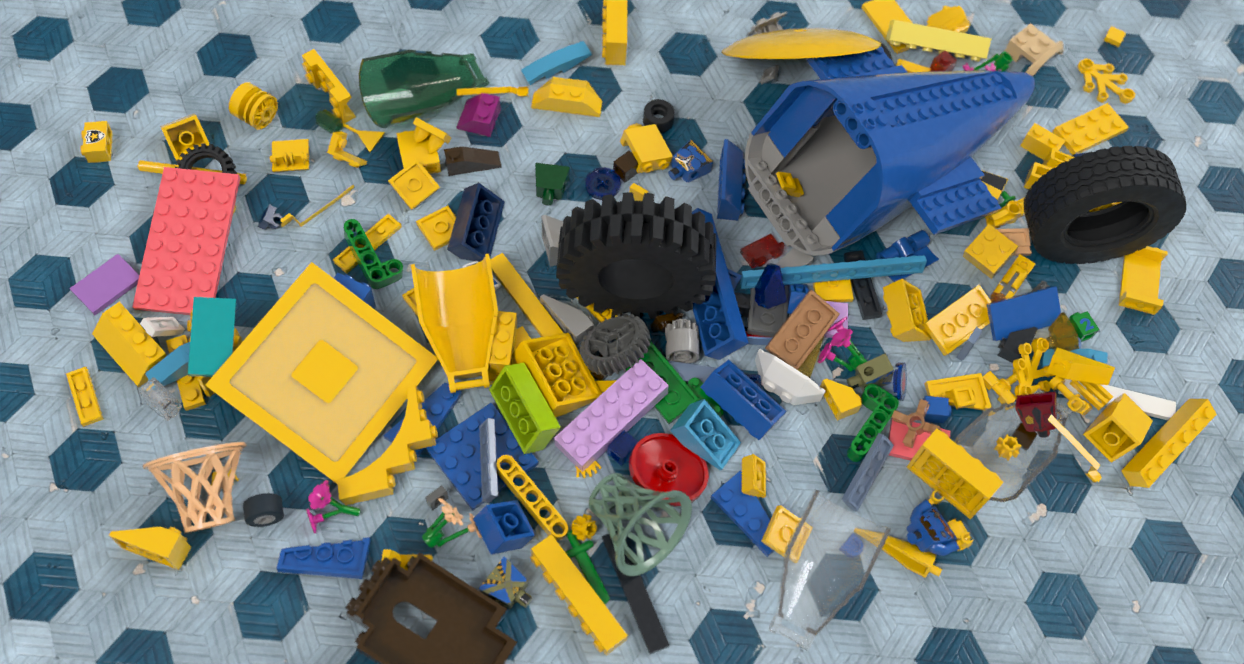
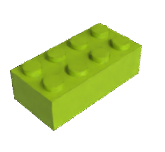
(524, 408)

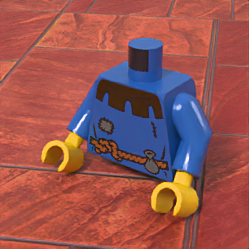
(931, 531)

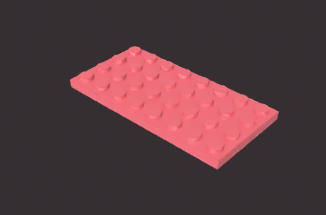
(186, 240)

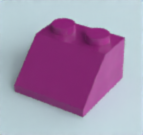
(480, 114)

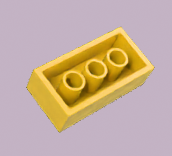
(615, 32)

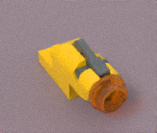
(1012, 279)

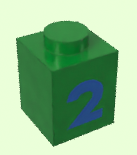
(1084, 325)

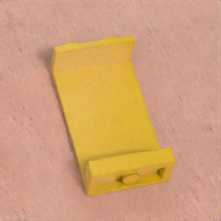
(1141, 280)

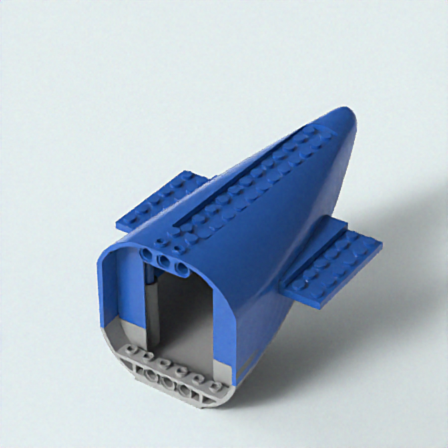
(875, 144)

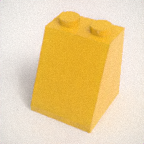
(1118, 428)

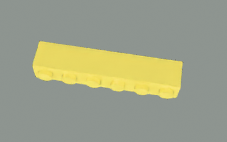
(938, 39)

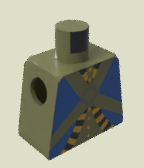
(876, 371)
(506, 585)

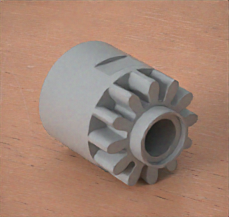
(682, 341)

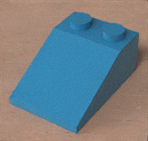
(706, 434)

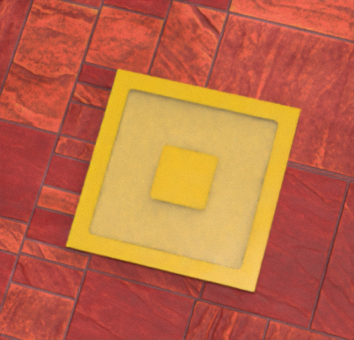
(322, 372)

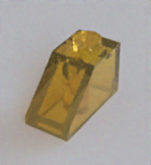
(1062, 334)

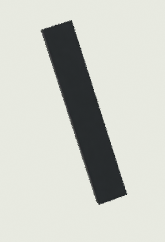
(639, 603)

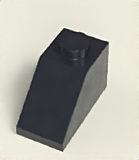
(1009, 346)

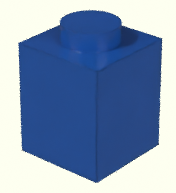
(938, 410)

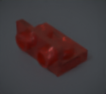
(762, 250)

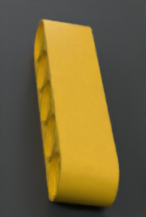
(530, 488)

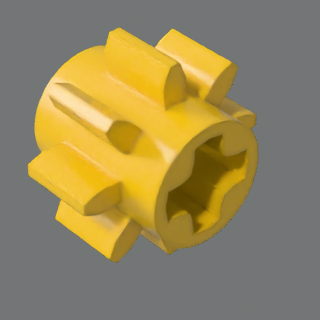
(1007, 447)
(584, 527)

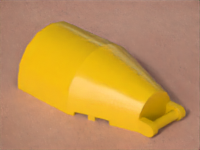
(459, 317)

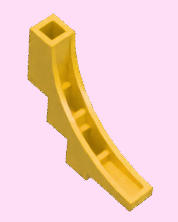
(378, 477)

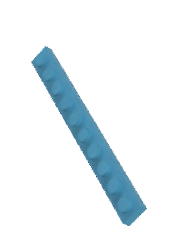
(841, 271)

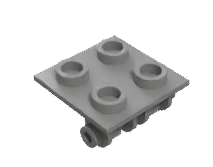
(767, 25)

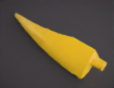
(911, 556)

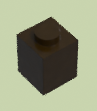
(625, 166)

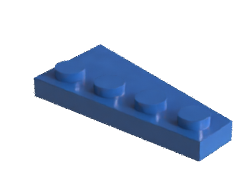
(437, 409)
(743, 511)
(331, 560)

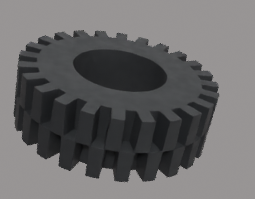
(637, 256)

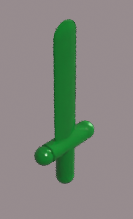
(579, 551)

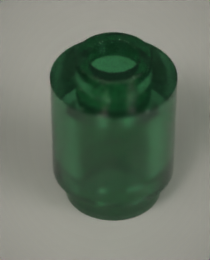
(328, 121)

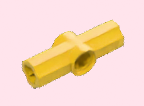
(1007, 214)

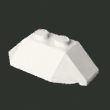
(786, 381)

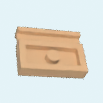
(1020, 238)

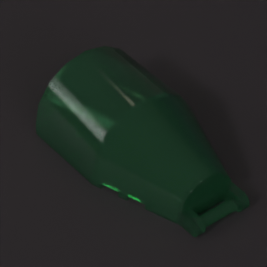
(415, 84)

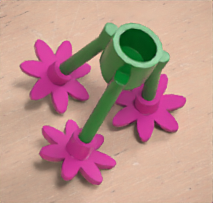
(1001, 62)

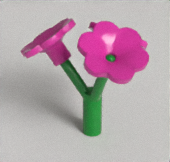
(321, 498)

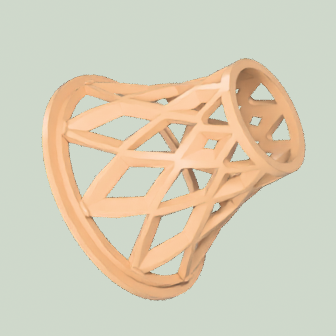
(221, 481)

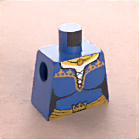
(690, 163)

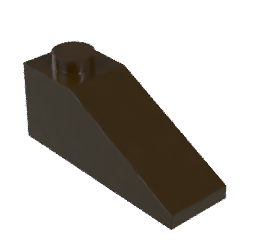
(468, 160)

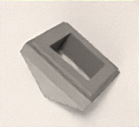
(770, 75)

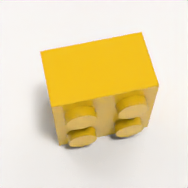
(990, 251)

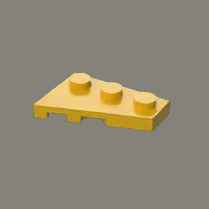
(942, 388)

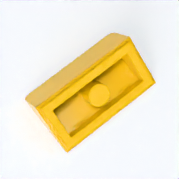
(754, 476)

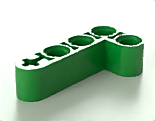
(368, 253)
(871, 426)

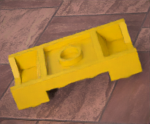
(321, 76)

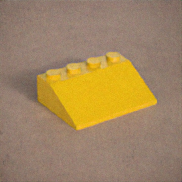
(558, 372)
(954, 473)

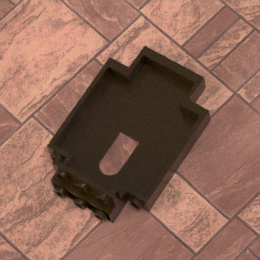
(463, 616)

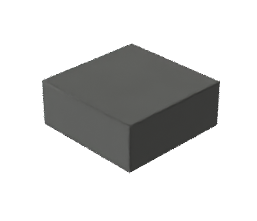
(432, 499)

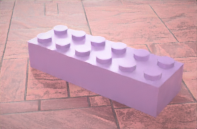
(610, 414)

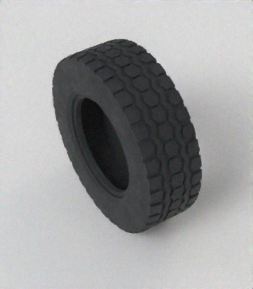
(1134, 176)

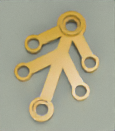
(1090, 69)
(1038, 346)

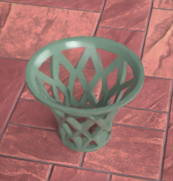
(642, 498)

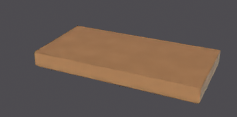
(802, 330)

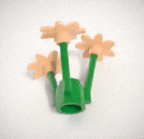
(434, 533)

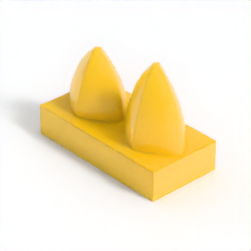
(437, 136)

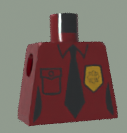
(1035, 411)

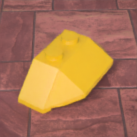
(567, 97)

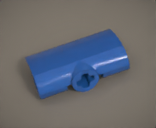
(906, 247)

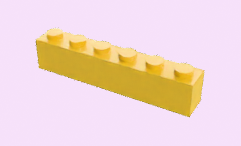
(1168, 443)
(578, 594)

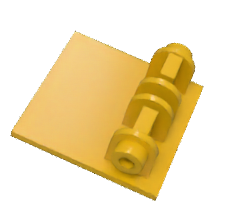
(290, 155)

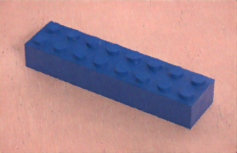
(719, 315)

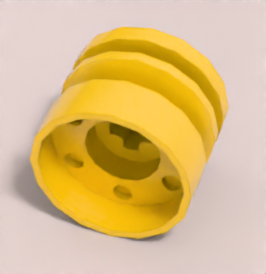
(253, 105)

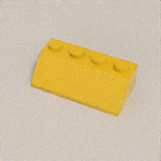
(128, 343)

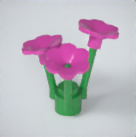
(839, 339)

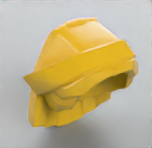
(950, 19)

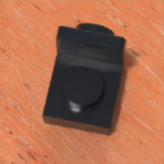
(743, 302)

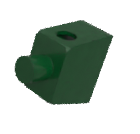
(551, 182)

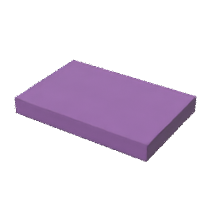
(105, 284)

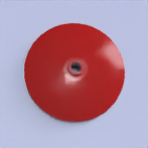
(666, 465)

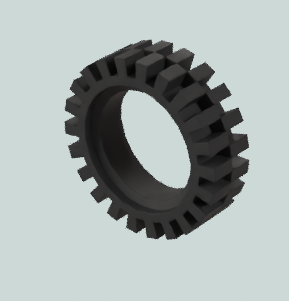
(206, 152)

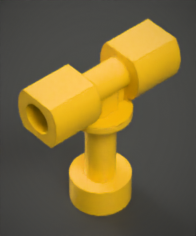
(1001, 386)
(1074, 403)

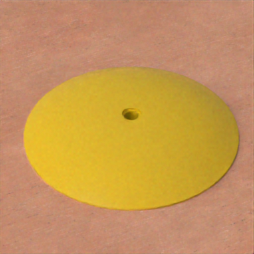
(801, 44)

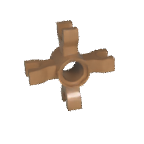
(912, 433)

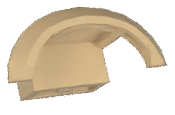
(1034, 46)

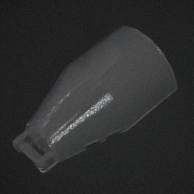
(1019, 472)
(824, 566)

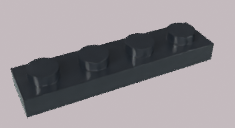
(864, 290)

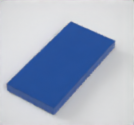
(1023, 312)

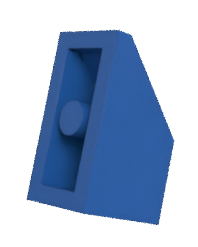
(796, 294)

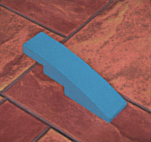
(556, 61)

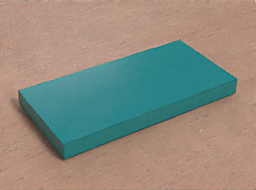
(211, 335)

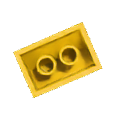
(906, 311)

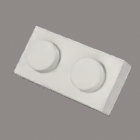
(162, 326)

